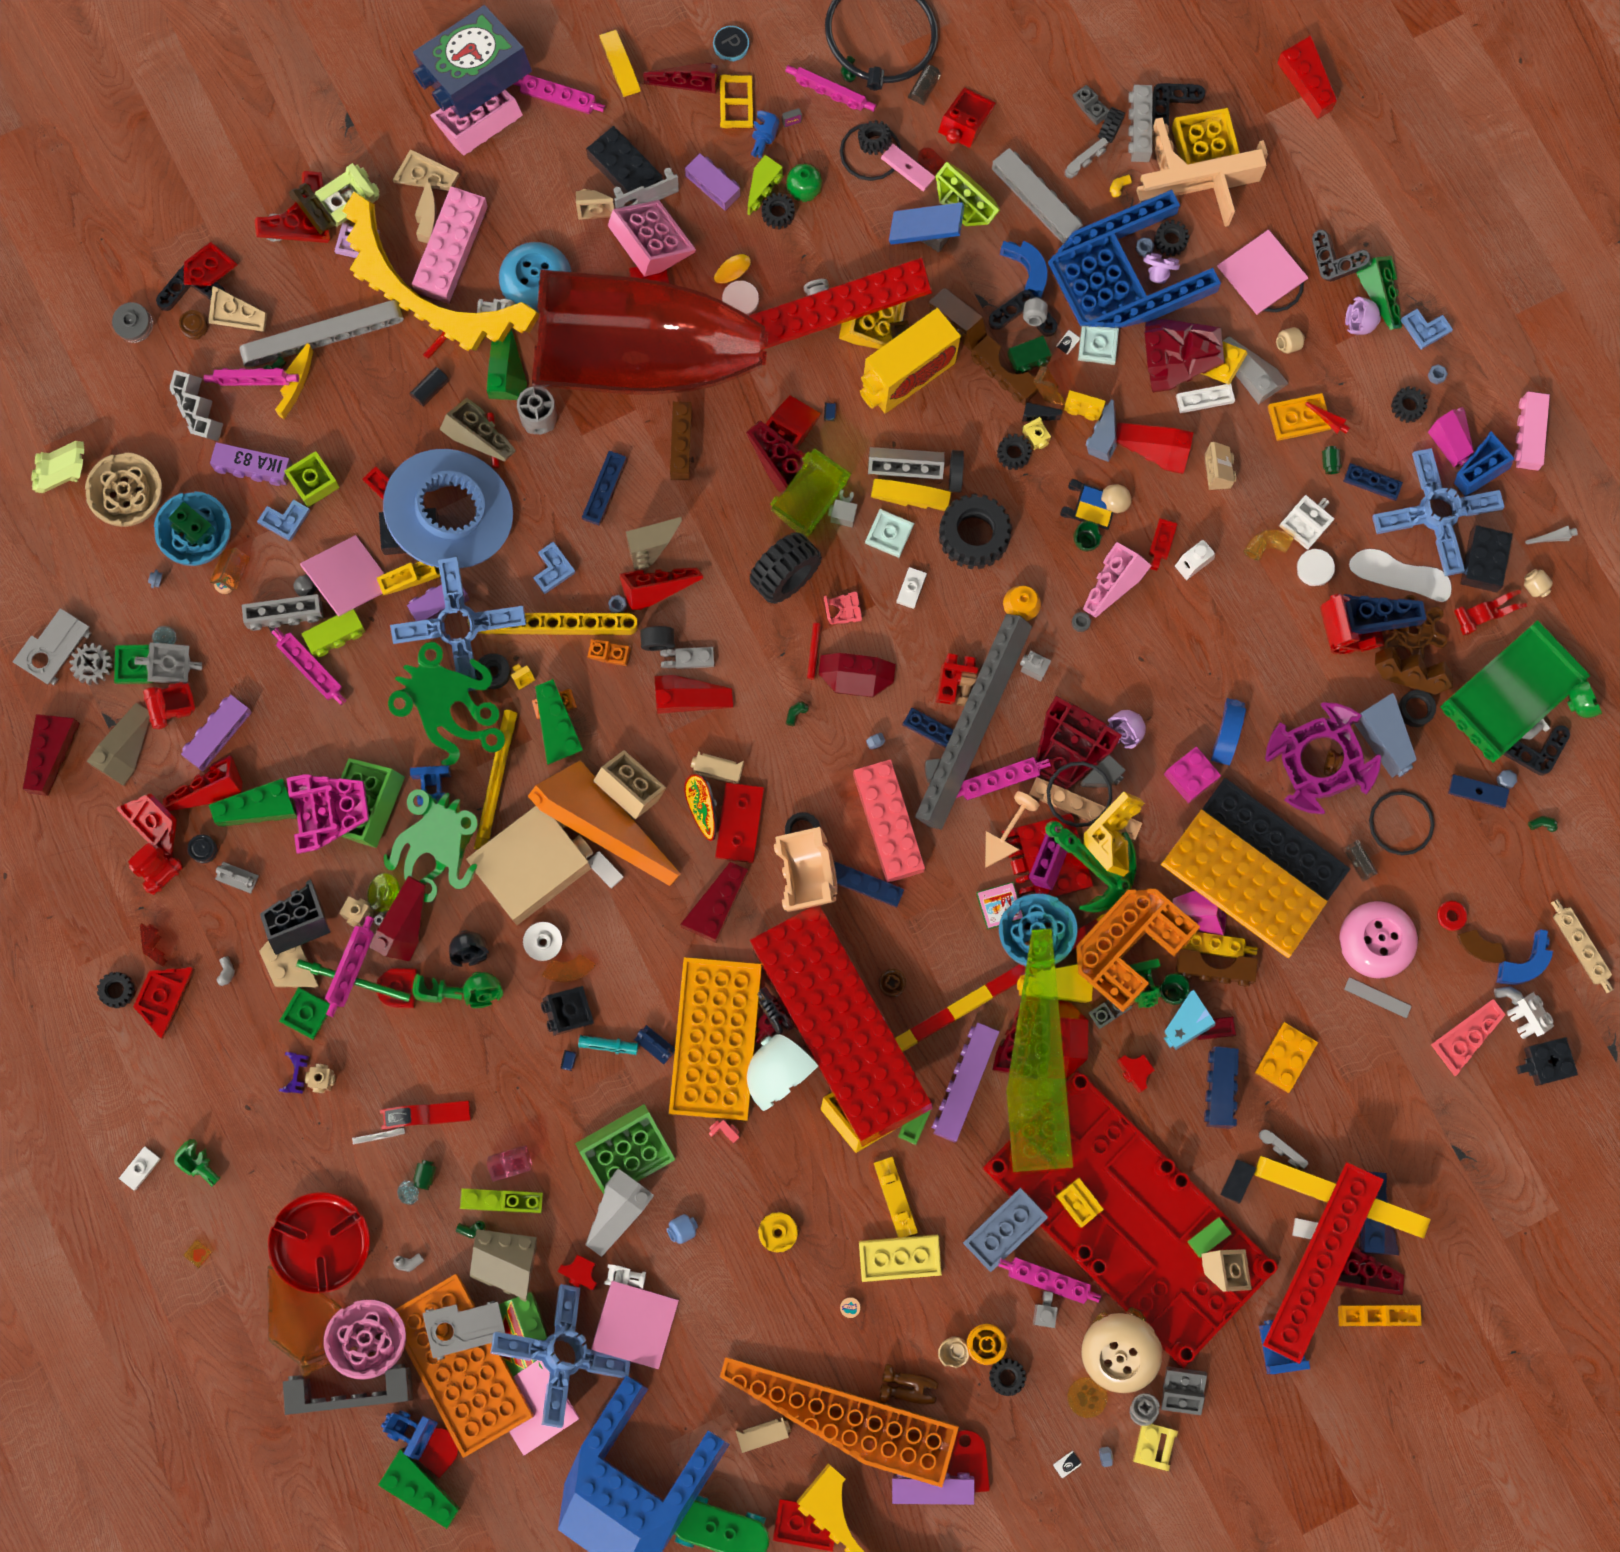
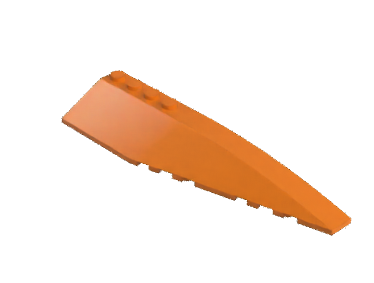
(856, 1425)

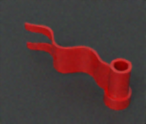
(1484, 612)

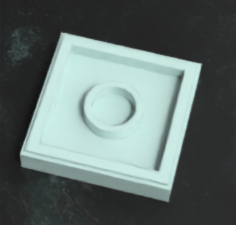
(1098, 344)
(889, 533)

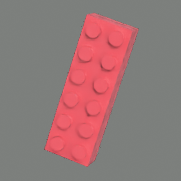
(888, 821)

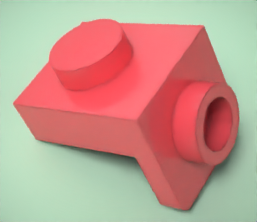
(730, 1131)

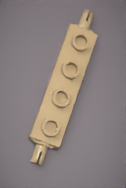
(1582, 946)

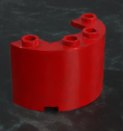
(1338, 629)

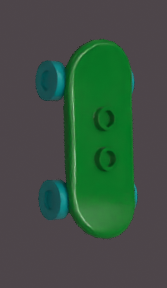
(722, 1529)

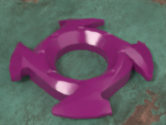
(1351, 773)

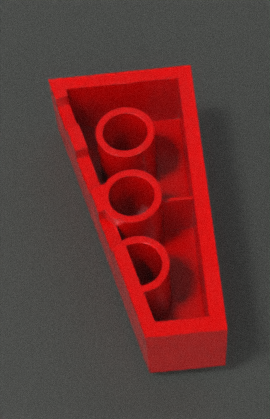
(1308, 76)

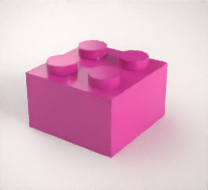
(1192, 774)

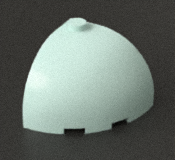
(776, 1069)

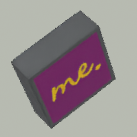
(791, 117)

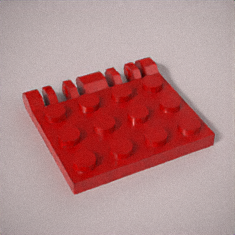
(1073, 874)

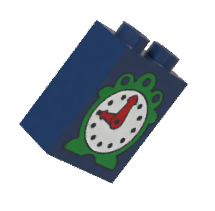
(470, 62)

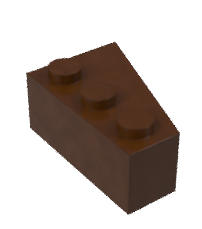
(961, 316)

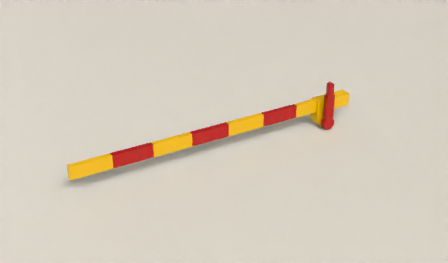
(973, 1000)

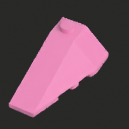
(1121, 572)

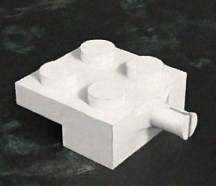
(1307, 521)

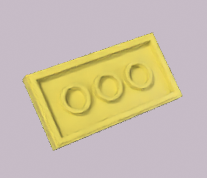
(900, 1258)

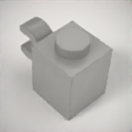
(843, 511)
(1035, 665)
(1045, 1314)

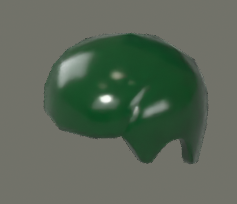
(1087, 536)
(1174, 989)

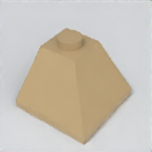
(593, 204)
(1227, 1269)

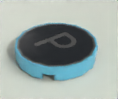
(731, 43)

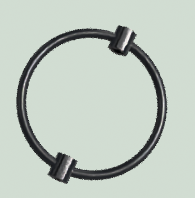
(875, 75)

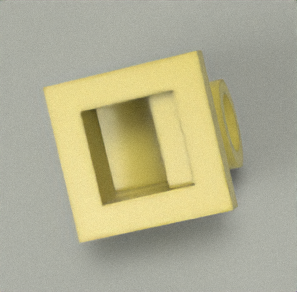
(1036, 441)

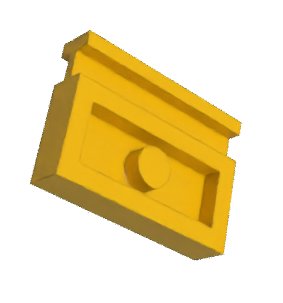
(1079, 1202)

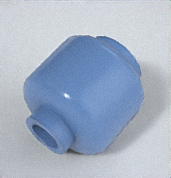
(682, 1229)

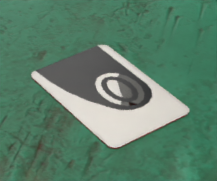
(1068, 342)
(1067, 1464)

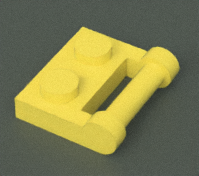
(1148, 1445)

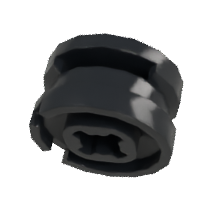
(202, 849)

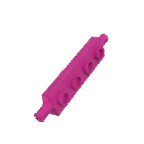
(831, 89)
(559, 94)
(251, 377)
(308, 666)
(1001, 778)
(349, 966)
(1049, 1280)

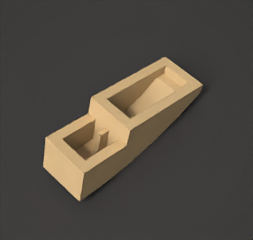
(426, 214)

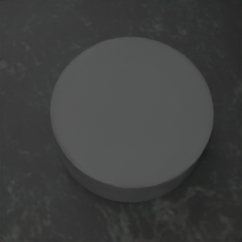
(1081, 622)

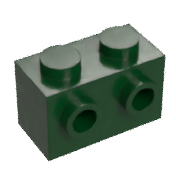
(1029, 355)
(192, 524)

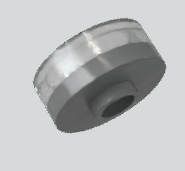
(132, 322)

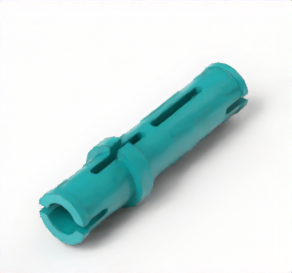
(617, 1046)

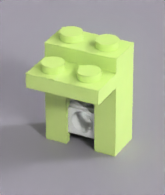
(357, 180)

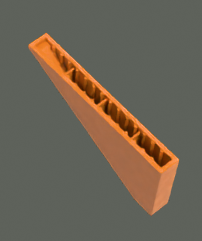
(587, 809)

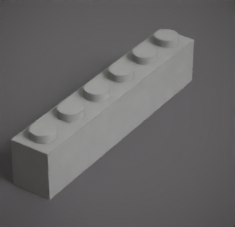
(1036, 195)

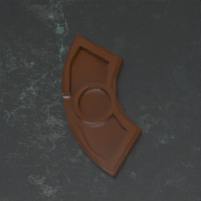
(1480, 948)

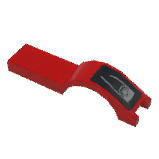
(426, 1114)

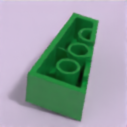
(557, 730)
(255, 805)
(416, 1488)

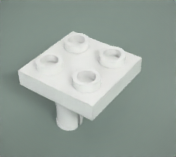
(1538, 1019)

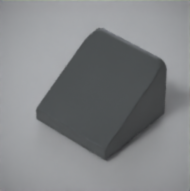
(930, 768)

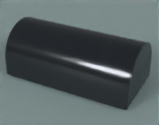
(429, 386)

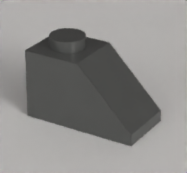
(1110, 768)

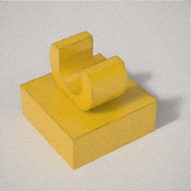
(522, 676)

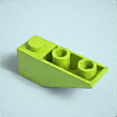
(765, 176)

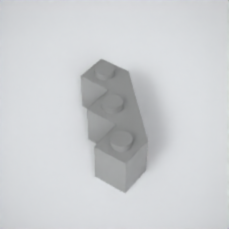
(194, 408)

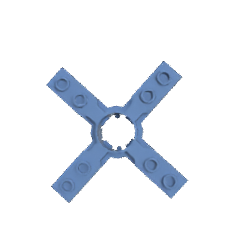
(1421, 514)
(454, 602)
(540, 1350)

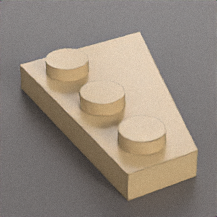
(419, 169)

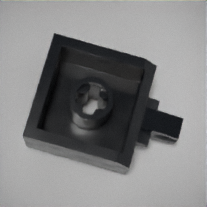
(1538, 1065)

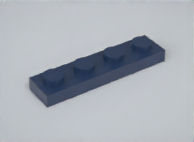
(604, 488)
(868, 885)

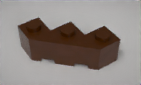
(1413, 672)

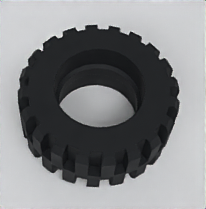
(975, 508)
(785, 567)

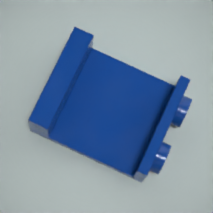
(1276, 1362)

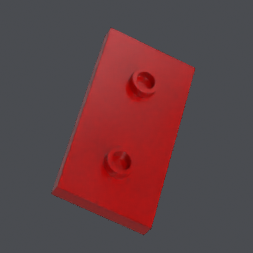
(739, 822)

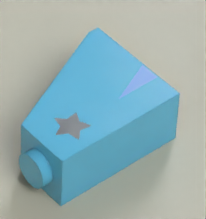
(1188, 1022)

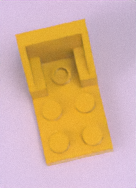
(1102, 832)

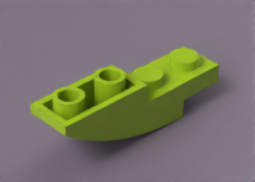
(501, 1201)

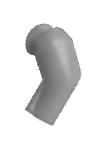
(408, 1264)

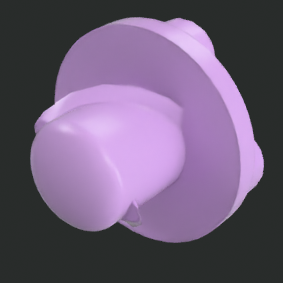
(1160, 267)

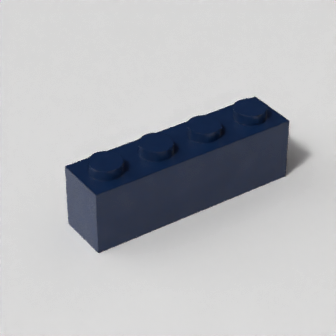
(1382, 614)
(1221, 1088)
(1376, 1236)

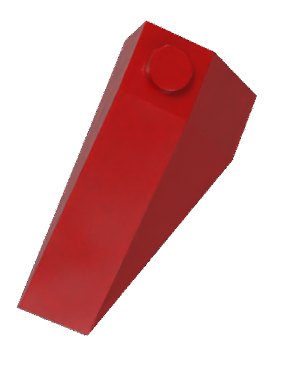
(1159, 444)
(686, 694)
(215, 785)

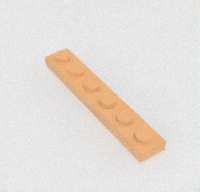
(1077, 805)

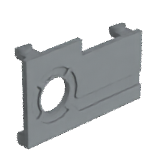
(652, 193)
(57, 642)
(470, 1327)

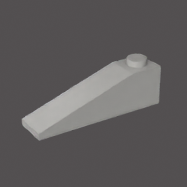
(1258, 375)
(619, 1207)

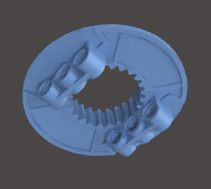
(425, 540)

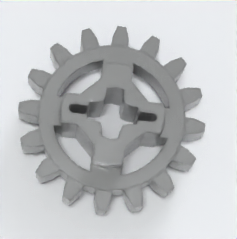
(98, 658)

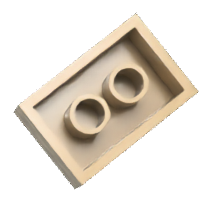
(629, 784)

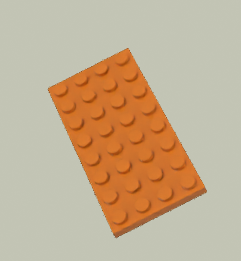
(468, 1386)

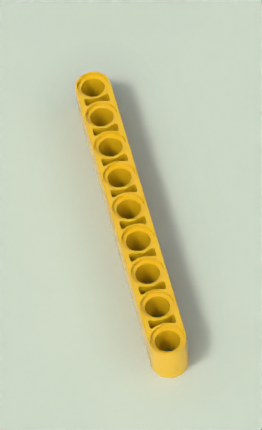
(580, 629)
(1322, 1190)

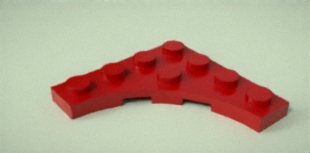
(294, 222)

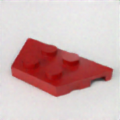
(151, 821)
(161, 997)

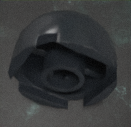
(467, 948)

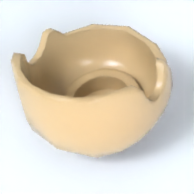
(1116, 498)
(953, 1352)

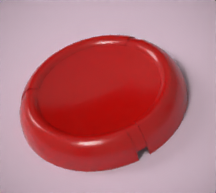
(318, 1243)

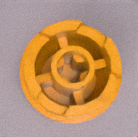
(1022, 602)
(986, 1344)

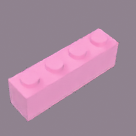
(1532, 431)

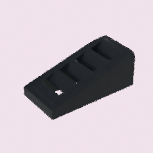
(1034, 411)

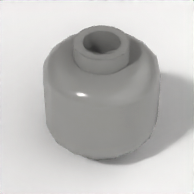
(1035, 311)

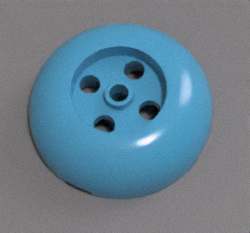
(513, 271)
(177, 547)
(1036, 911)

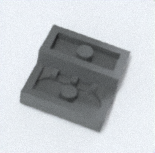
(1183, 1390)

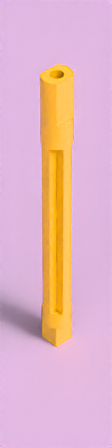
(495, 781)

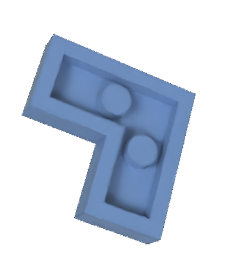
(1424, 332)
(286, 524)
(557, 571)

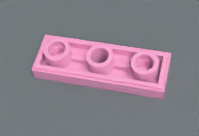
(908, 167)

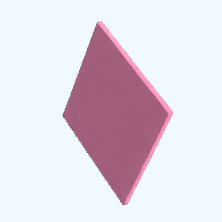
(1262, 272)
(345, 575)
(634, 1324)
(531, 1434)

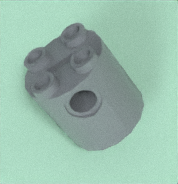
(537, 410)

